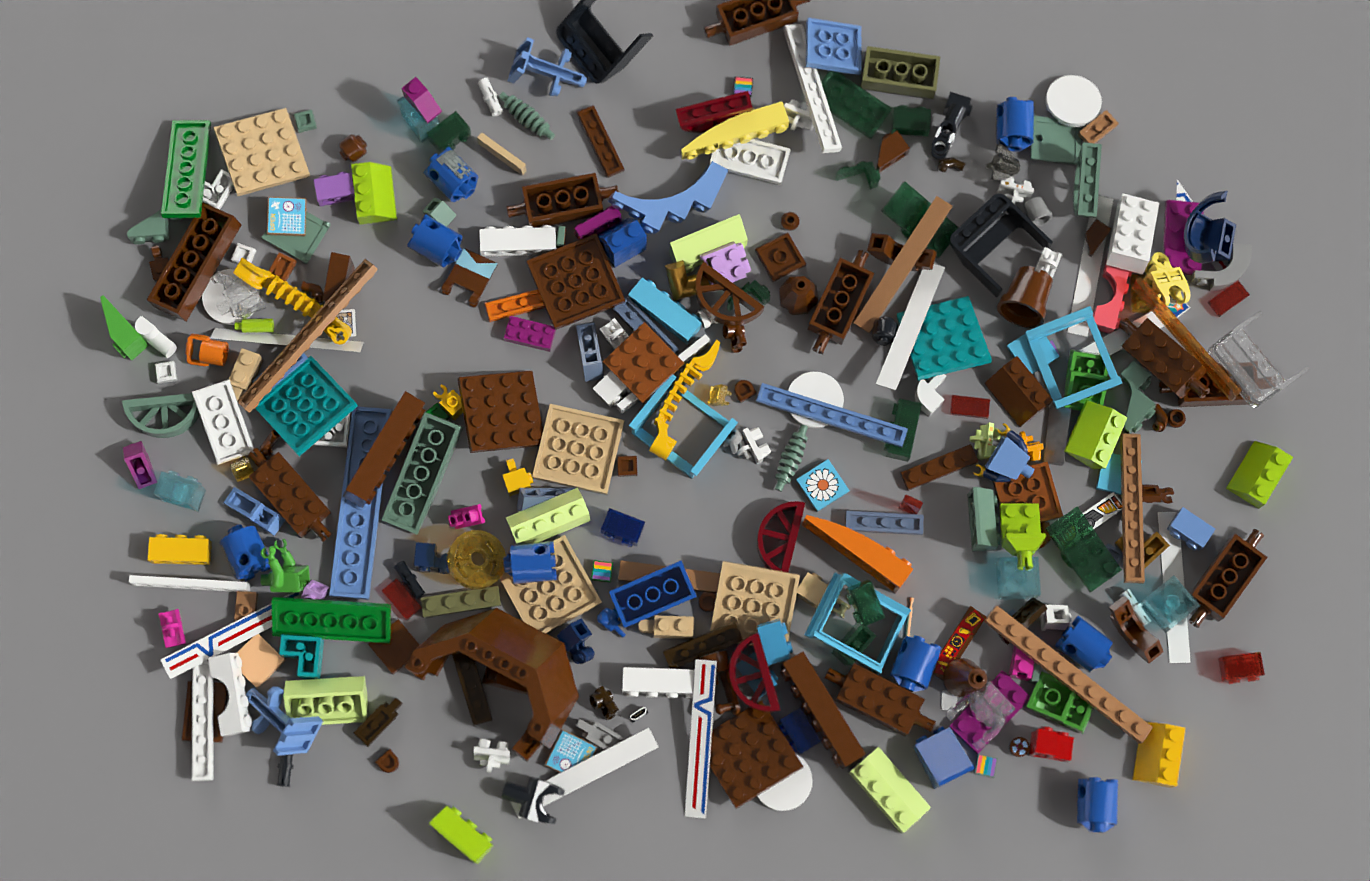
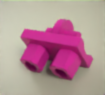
(466, 517)
(172, 628)

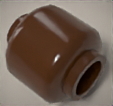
(353, 148)

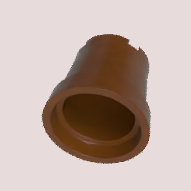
(1026, 298)

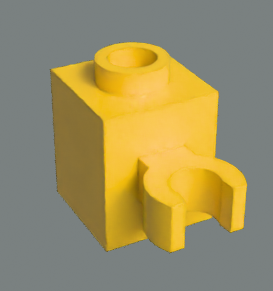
(450, 402)
(516, 478)

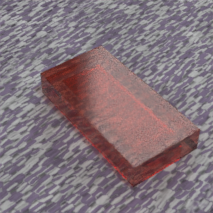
(1228, 298)
(970, 406)
(910, 505)
(401, 599)

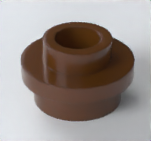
(790, 226)
(1181, 416)

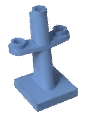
(525, 61)
(296, 733)

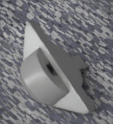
(733, 440)

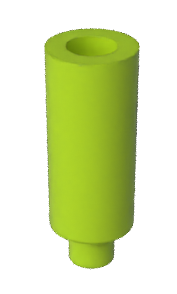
(255, 325)

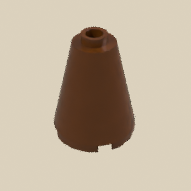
(963, 677)

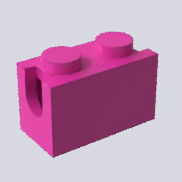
(1021, 663)

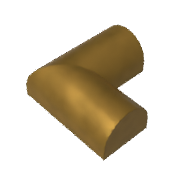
(679, 283)
(1152, 547)

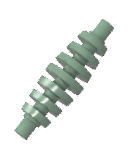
(526, 115)
(791, 457)

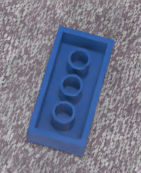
(652, 593)

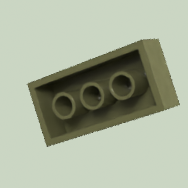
(900, 72)

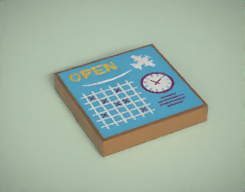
(286, 216)
(569, 751)

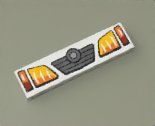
(1103, 510)

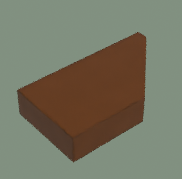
(1096, 235)

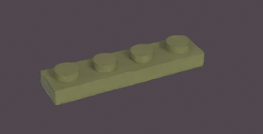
(460, 601)

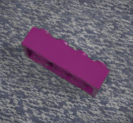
(599, 223)
(529, 333)

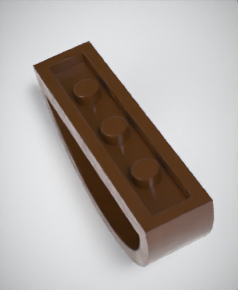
(730, 289)

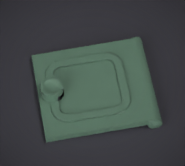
(1058, 142)
(301, 246)

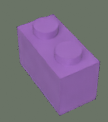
(334, 188)

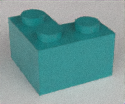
(308, 651)

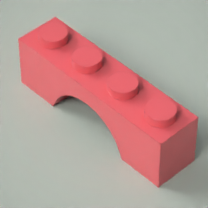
(1107, 315)

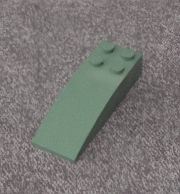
(422, 473)

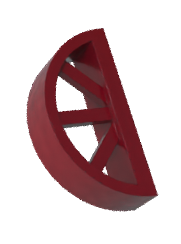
(708, 114)
(792, 530)
(765, 673)

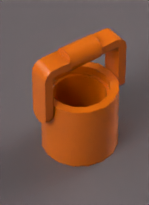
(211, 351)

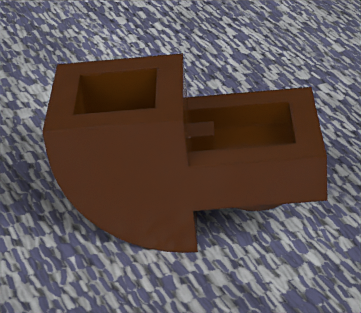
(526, 746)

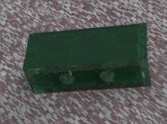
(906, 416)

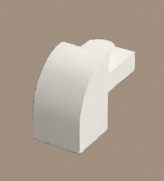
(926, 394)

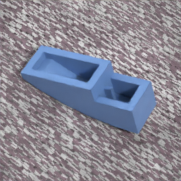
(254, 511)

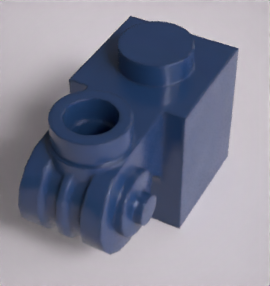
(427, 559)
(574, 637)

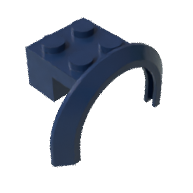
(1207, 238)

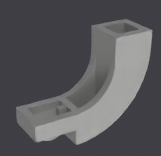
(1237, 265)

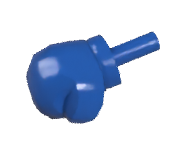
(610, 621)

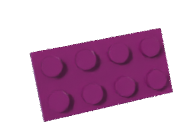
(1175, 220)
(971, 729)

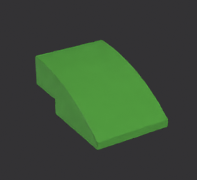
(1083, 372)
(1059, 703)

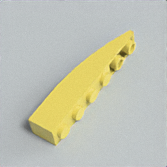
(739, 130)

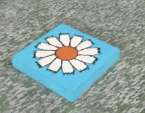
(822, 485)

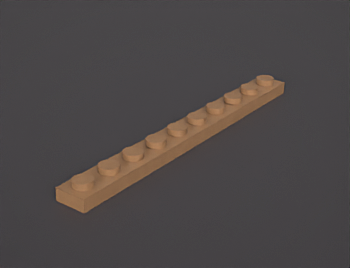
(307, 335)
(1068, 674)

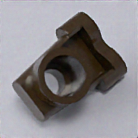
(604, 700)

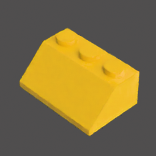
(1160, 756)

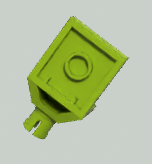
(1021, 531)

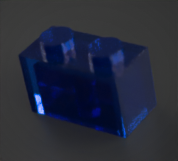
(622, 527)
(799, 731)

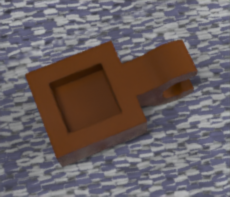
(159, 263)
(1153, 493)

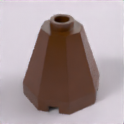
(798, 295)

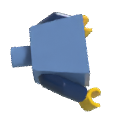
(1007, 459)

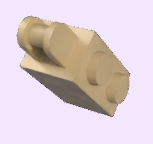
(245, 371)
(812, 590)
(668, 627)

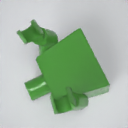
(285, 578)

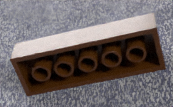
(194, 262)
(381, 455)
(822, 710)

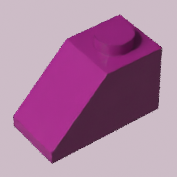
(421, 99)
(139, 465)

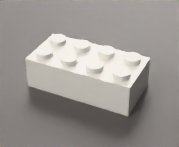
(1132, 233)

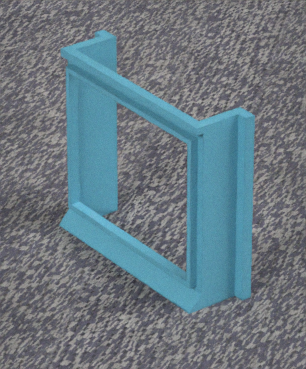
(1060, 324)
(673, 458)
(825, 607)

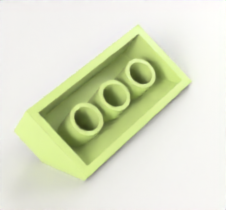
(693, 245)
(549, 518)
(329, 698)
(890, 790)

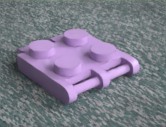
(728, 261)

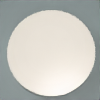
(1073, 100)
(213, 296)
(818, 387)
(789, 792)

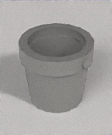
(1038, 211)

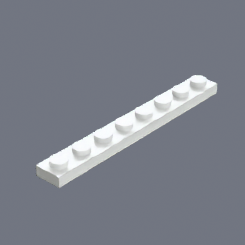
(812, 90)

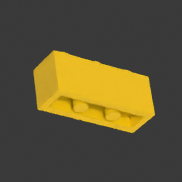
(179, 550)

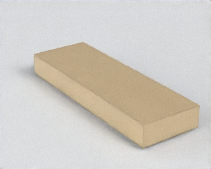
(502, 154)

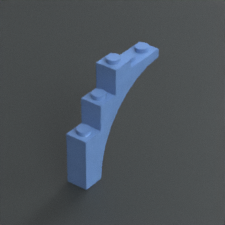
(653, 212)

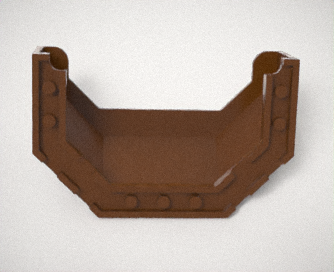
(515, 652)

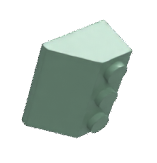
(983, 519)

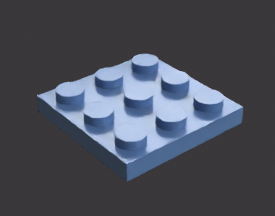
(833, 46)

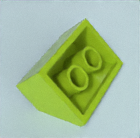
(373, 192)
(1095, 435)
(1259, 473)
(462, 833)

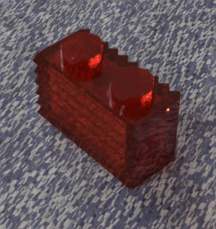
(1241, 666)

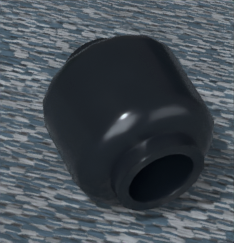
(884, 330)

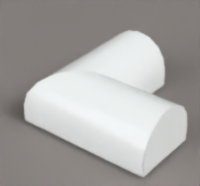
(218, 192)
(154, 337)
(337, 435)

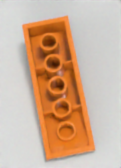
(862, 551)

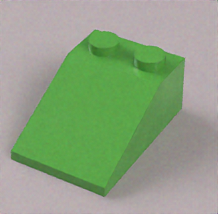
(125, 337)

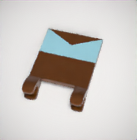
(471, 273)

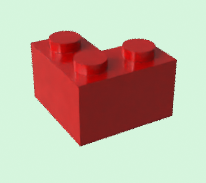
(1051, 744)

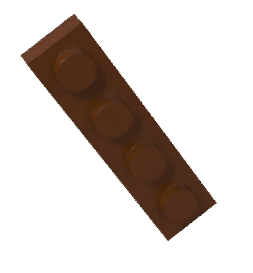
(939, 467)

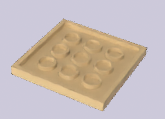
(261, 152)
(578, 449)
(754, 597)
(555, 602)

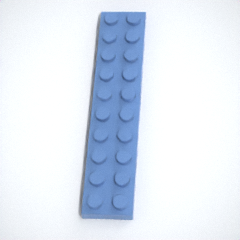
(357, 525)

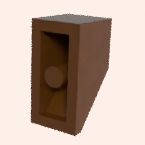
(891, 150)

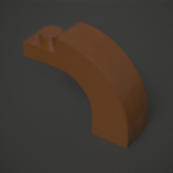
(886, 250)
(1133, 632)

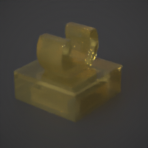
(718, 394)
(241, 469)

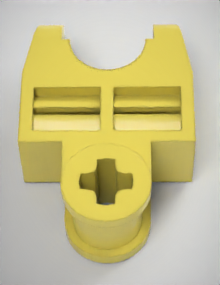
(1164, 279)

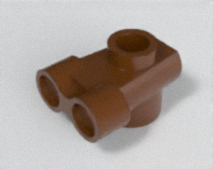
(737, 336)

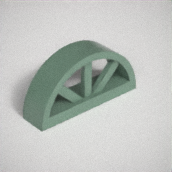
(1087, 180)
(154, 404)

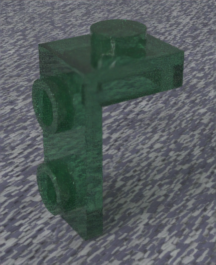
(871, 174)
(760, 292)

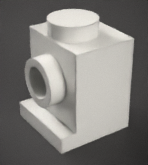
(1055, 617)

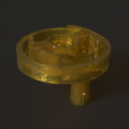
(476, 576)

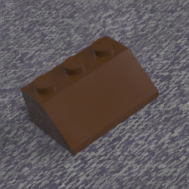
(1018, 391)

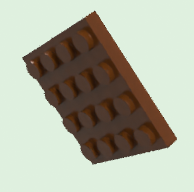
(575, 281)
(500, 411)
(751, 755)

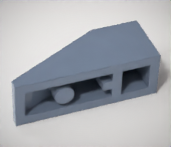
(590, 352)
(532, 496)

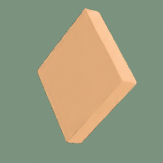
(259, 660)

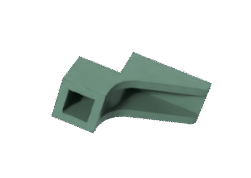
(151, 229)
(1140, 405)

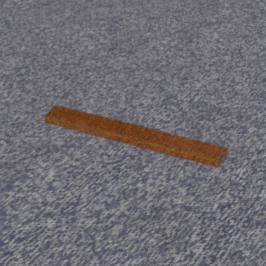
(1185, 338)

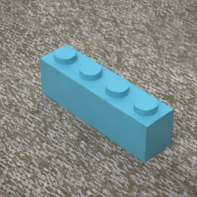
(665, 311)

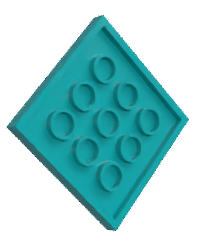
(948, 340)
(305, 406)

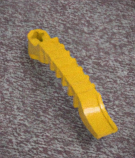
(262, 278)
(664, 444)

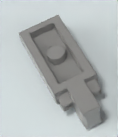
(599, 734)

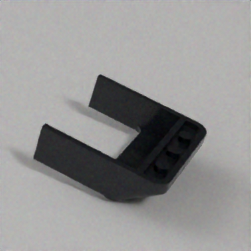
(593, 45)
(987, 230)

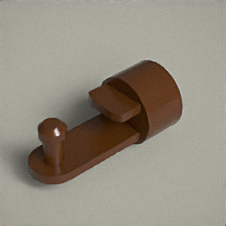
(723, 669)

